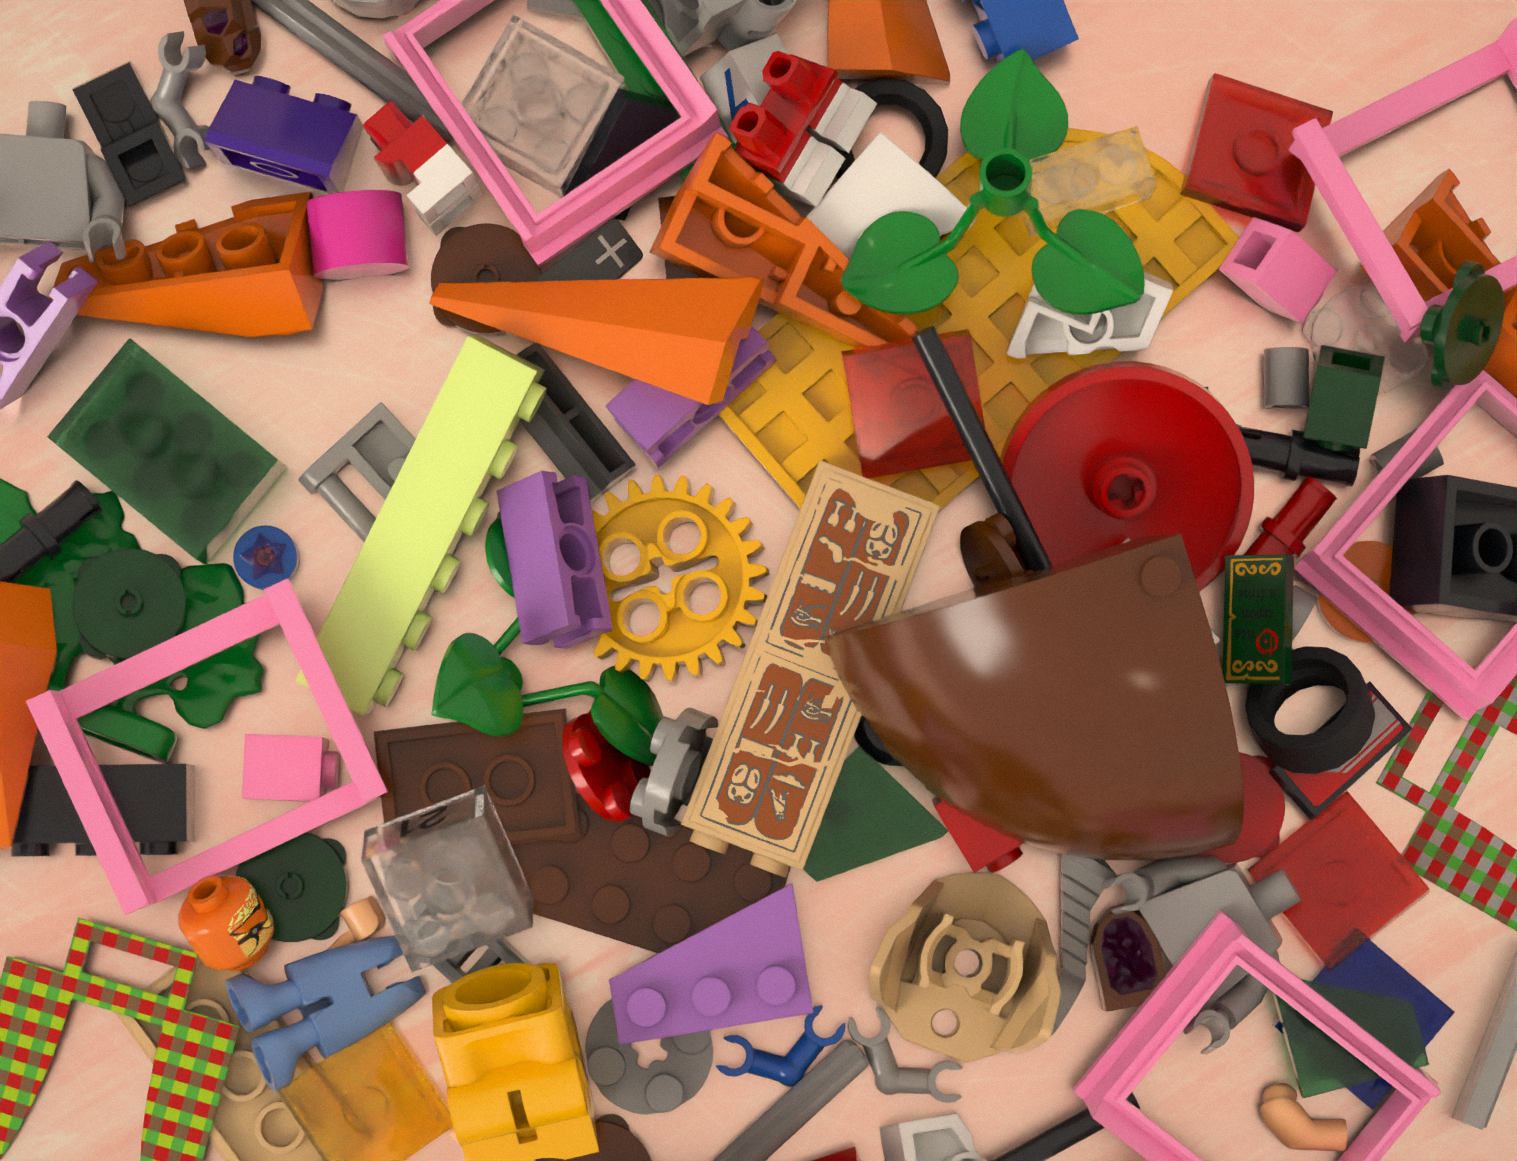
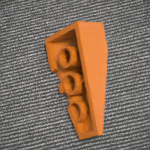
(222, 278)
(26, 665)

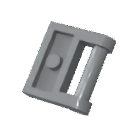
(377, 450)

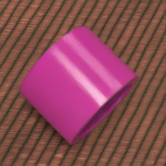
(357, 234)

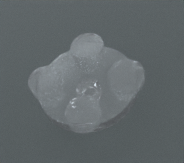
(1363, 323)

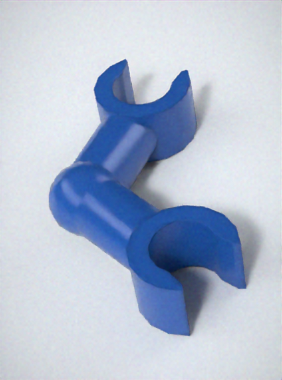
(786, 1069)

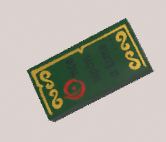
(1258, 620)

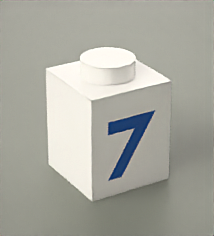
(739, 78)

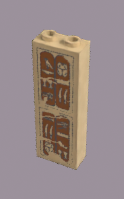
(788, 707)

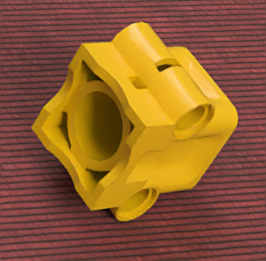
(514, 1065)

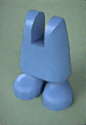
(332, 1002)

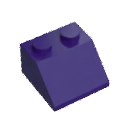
(286, 135)

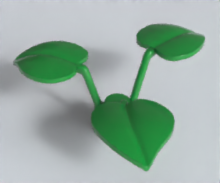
(1005, 124)
(485, 689)

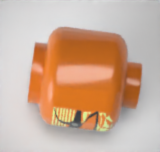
(226, 922)

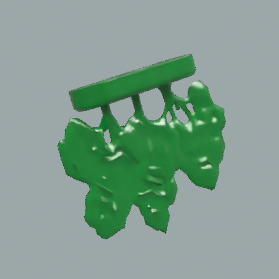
(209, 593)

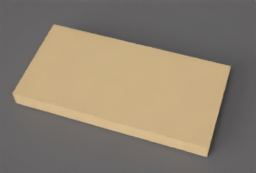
(250, 1117)

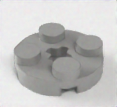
(680, 753)
(649, 1089)

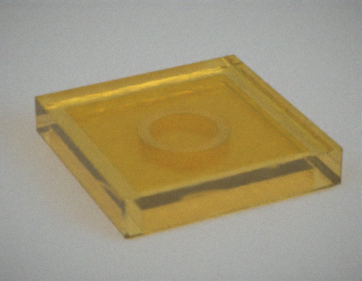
(367, 1102)

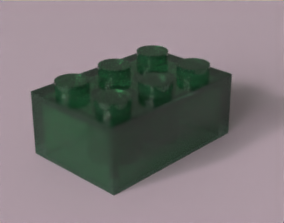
(166, 451)

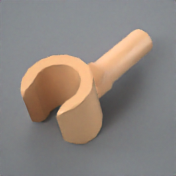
(362, 919)

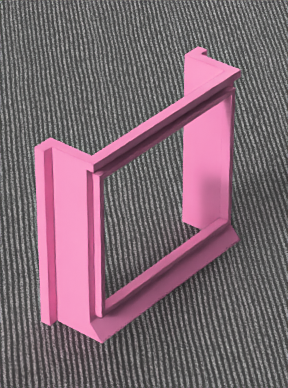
(1322, 147)
(610, 190)
(1373, 609)
(58, 716)
(1179, 999)

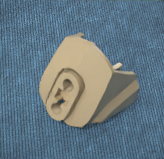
(999, 1006)

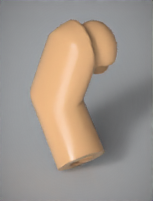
(1295, 1127)

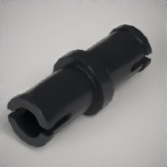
(1300, 456)
(44, 533)

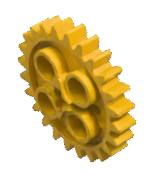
(681, 634)

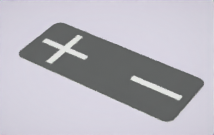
(599, 257)

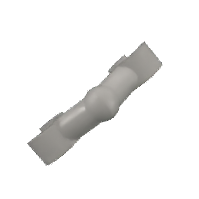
(167, 100)
(894, 1079)

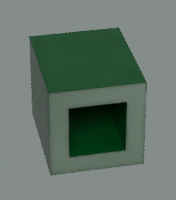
(1343, 398)

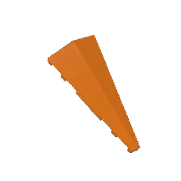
(885, 41)
(737, 225)
(1433, 242)
(652, 330)

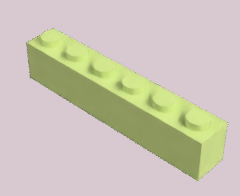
(424, 519)

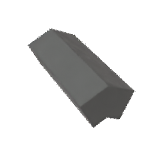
(573, 432)

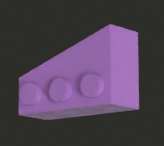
(720, 977)

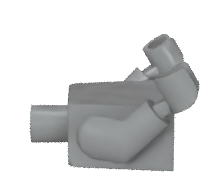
(57, 188)
(1179, 901)

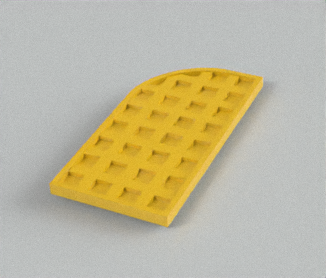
(802, 401)

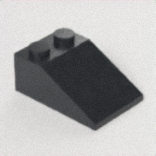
(1455, 548)

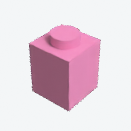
(1278, 270)
(288, 768)

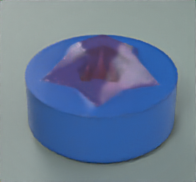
(265, 556)

